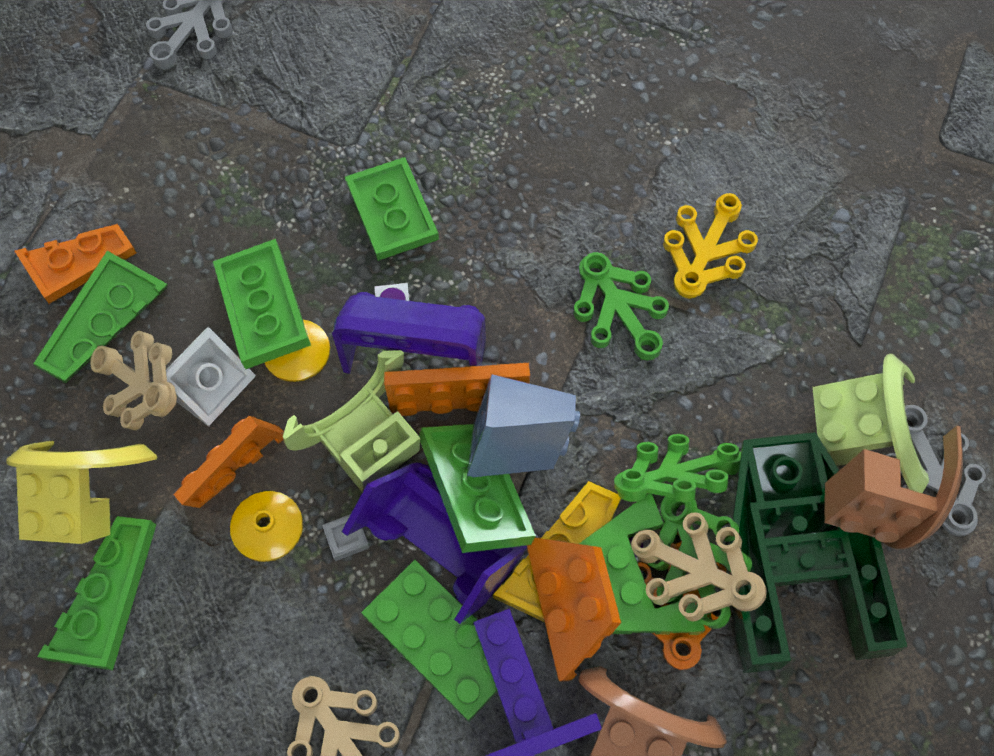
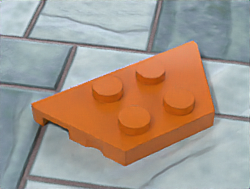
(573, 600)

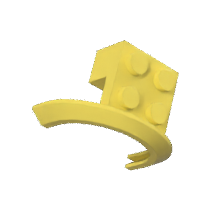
(56, 491)

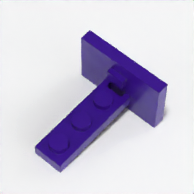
(520, 691)

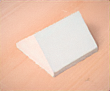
(208, 377)

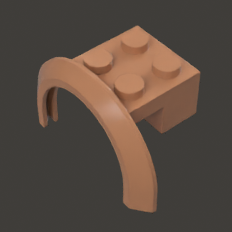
(870, 498)
(640, 728)

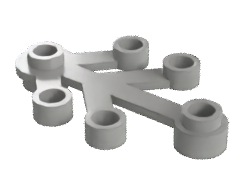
(164, 52)
(963, 503)

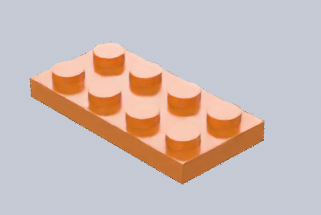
(445, 388)

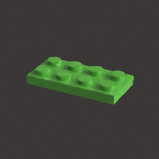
(261, 304)
(481, 509)
(420, 624)

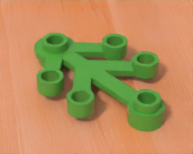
(619, 302)
(637, 482)
(667, 534)

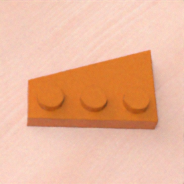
(69, 264)
(236, 451)

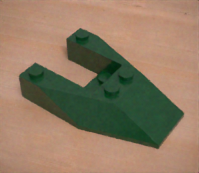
(789, 543)

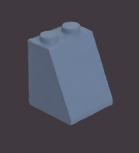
(520, 428)

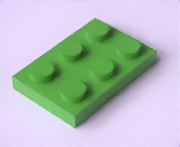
(391, 208)

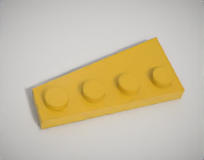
(581, 518)

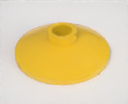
(303, 362)
(277, 537)

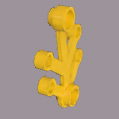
(707, 249)

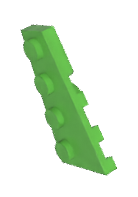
(99, 313)
(99, 614)

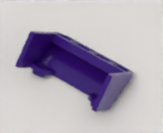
(409, 328)
(412, 507)

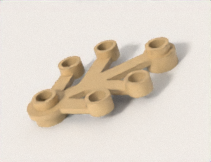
(158, 396)
(701, 571)
(337, 733)

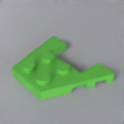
(627, 582)

